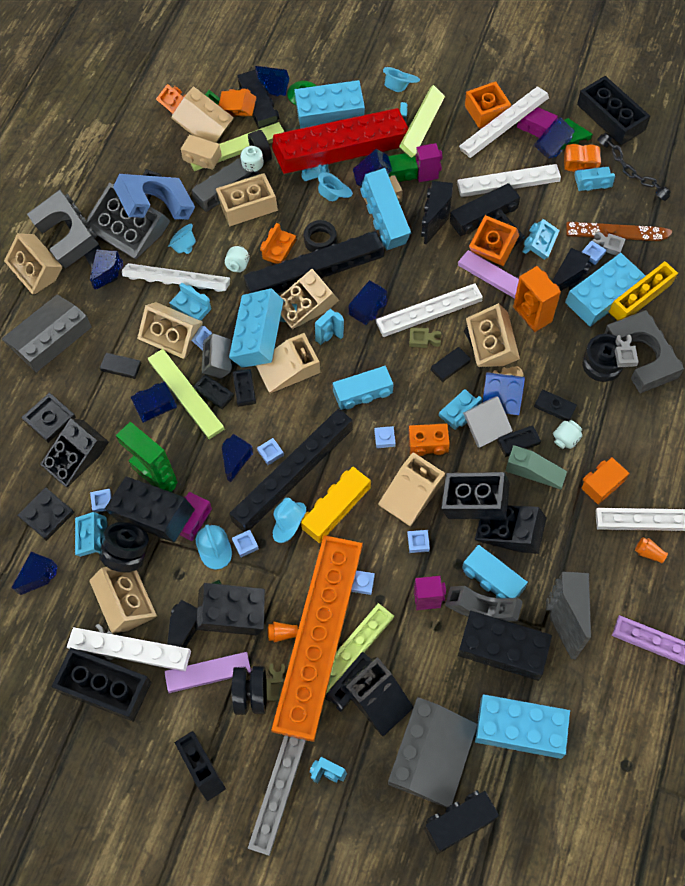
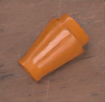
(648, 549)
(281, 631)

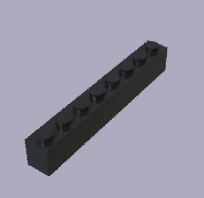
(323, 261)
(291, 471)

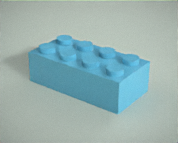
(329, 103)
(385, 209)
(596, 293)
(256, 328)
(522, 726)

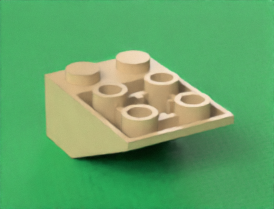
(311, 297)
(290, 364)
(412, 489)

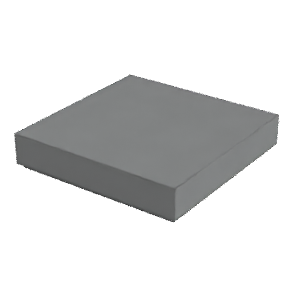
(487, 421)

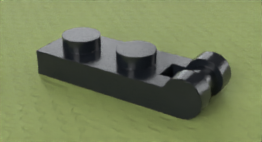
(332, 695)

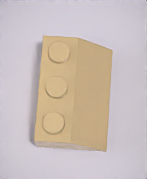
(202, 116)
(247, 199)
(32, 262)
(168, 329)
(492, 337)
(122, 599)

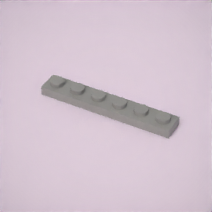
(277, 795)

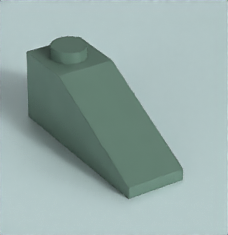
(535, 467)

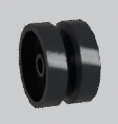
(600, 358)
(123, 547)
(248, 690)

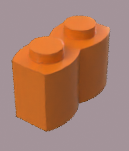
(581, 157)

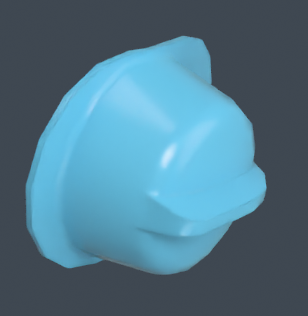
(398, 80)
(332, 188)
(183, 240)
(288, 518)
(214, 547)

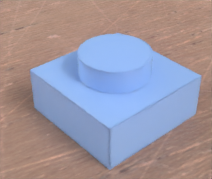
(595, 251)
(200, 336)
(384, 437)
(270, 451)
(100, 499)
(418, 541)
(245, 543)
(363, 582)

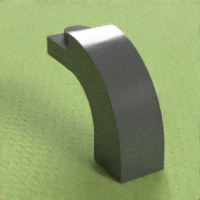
(463, 599)

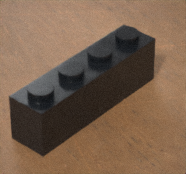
(264, 108)
(469, 216)

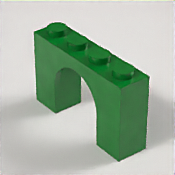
(148, 458)

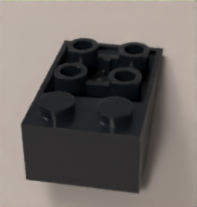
(436, 208)
(74, 451)
(519, 532)
(378, 696)

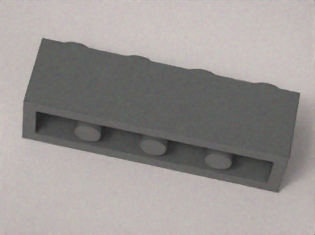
(205, 192)

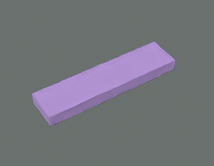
(489, 273)
(650, 639)
(205, 672)

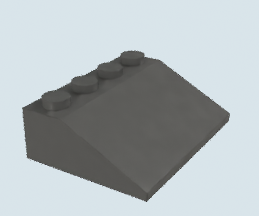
(126, 233)
(47, 332)
(570, 610)
(432, 753)

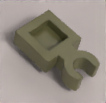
(420, 337)
(275, 684)

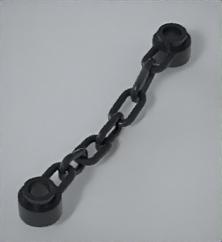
(662, 192)

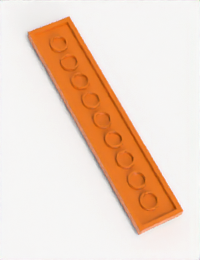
(317, 639)

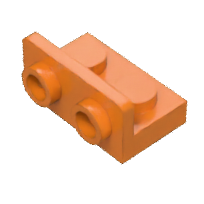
(170, 98)
(277, 245)

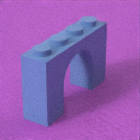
(132, 191)

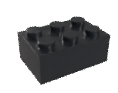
(476, 495)
(230, 609)
(460, 821)

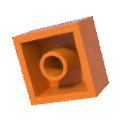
(486, 103)
(494, 240)

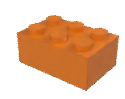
(536, 298)

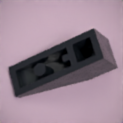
(572, 269)
(182, 624)
(200, 766)

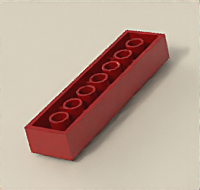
(339, 140)

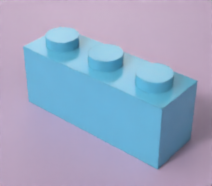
(363, 388)
(493, 574)

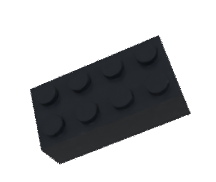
(613, 110)
(150, 508)
(505, 645)
(101, 684)

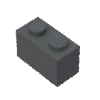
(216, 356)

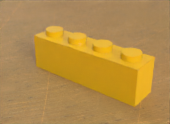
(643, 292)
(336, 504)

